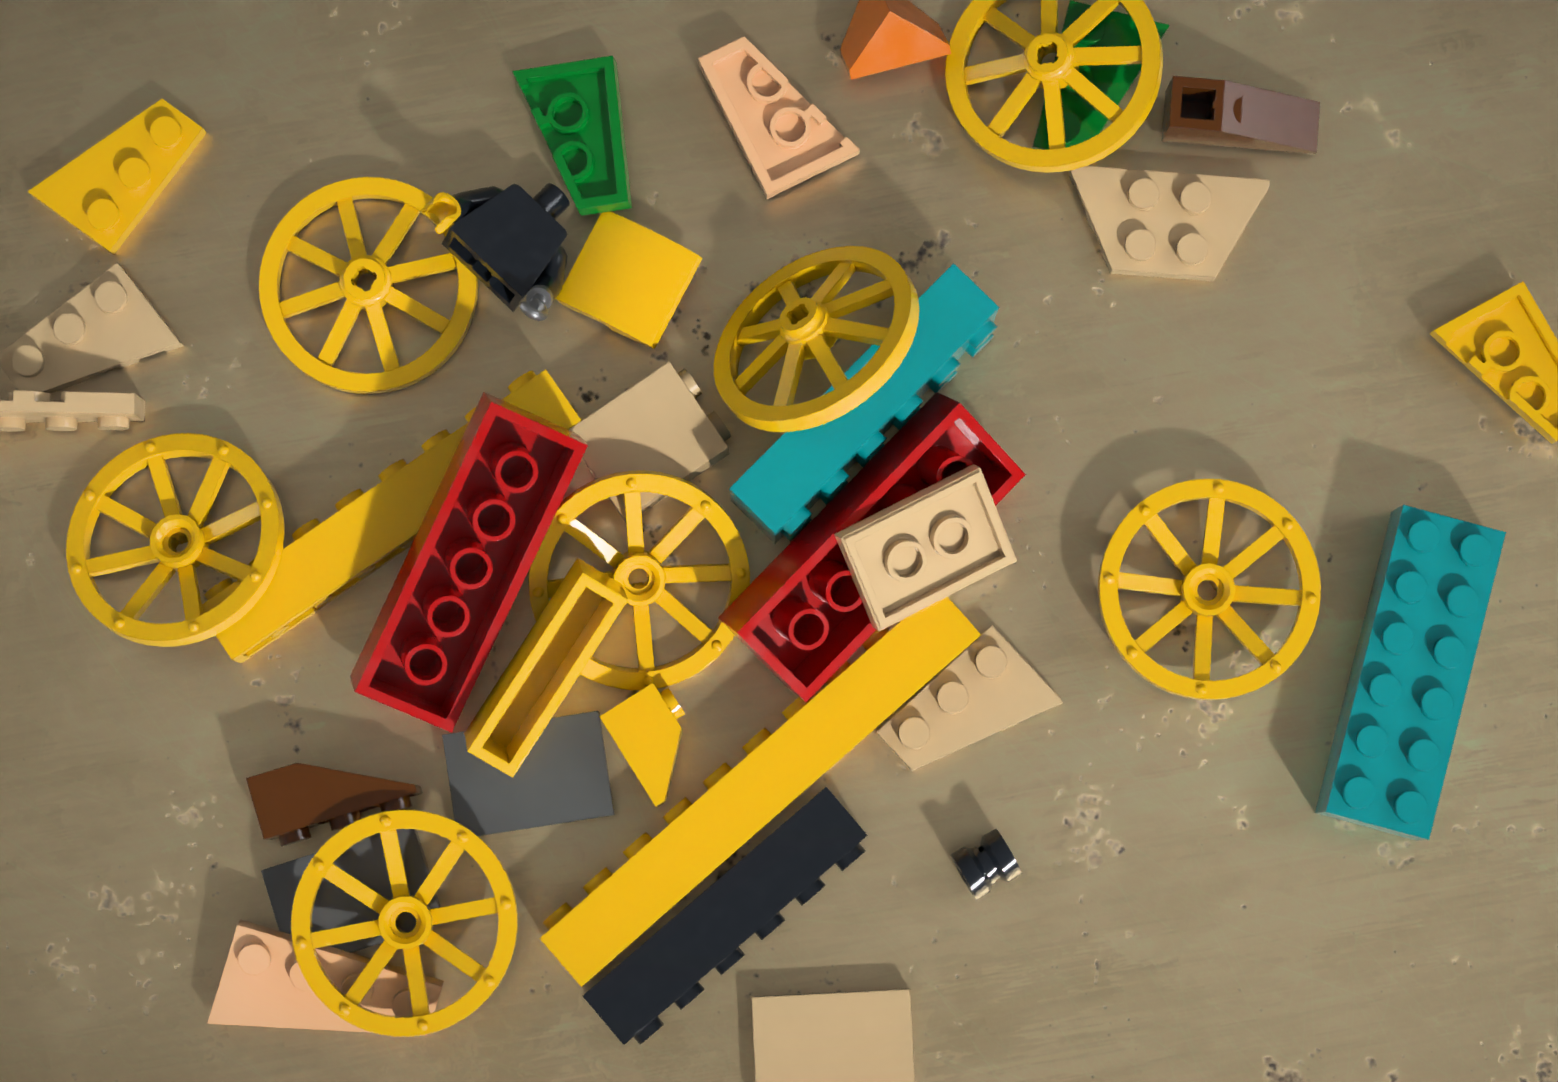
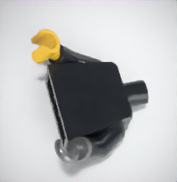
(508, 241)

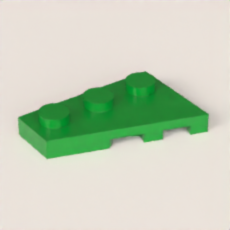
(1080, 117)
(584, 129)

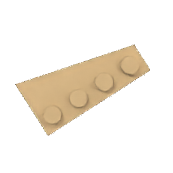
(108, 409)

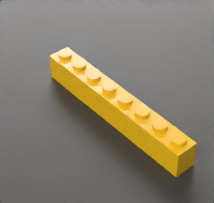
(365, 530)

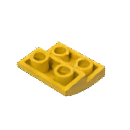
(629, 278)

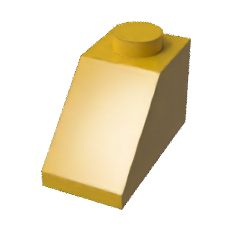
(648, 737)

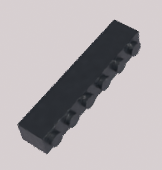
(725, 916)

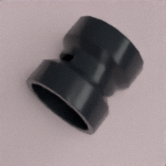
(986, 864)

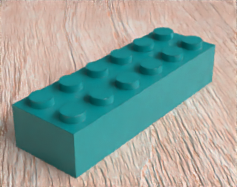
(814, 461)
(1410, 673)

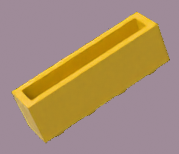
(545, 667)

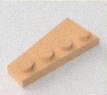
(268, 990)

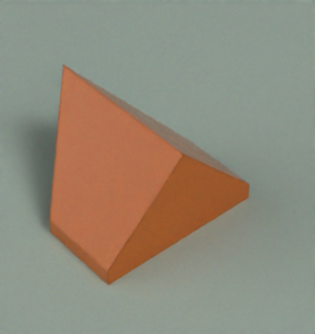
(889, 37)

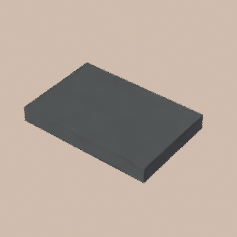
(556, 784)
(336, 907)

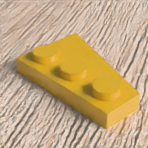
(121, 175)
(1511, 353)

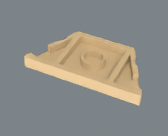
(1166, 219)

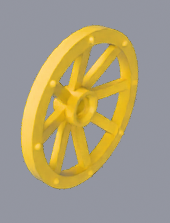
(1052, 79)
(381, 292)
(808, 331)
(171, 532)
(1220, 578)
(642, 594)
(323, 866)

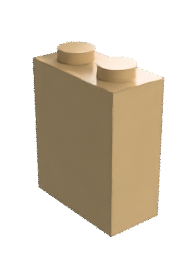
(654, 429)

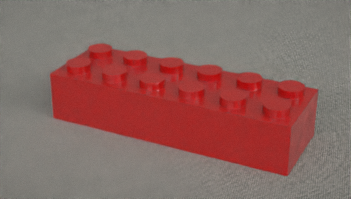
(467, 562)
(804, 606)

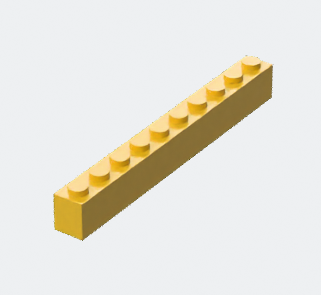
(755, 790)

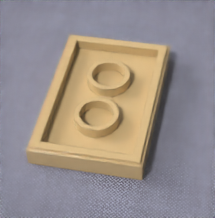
(925, 547)
(834, 1037)

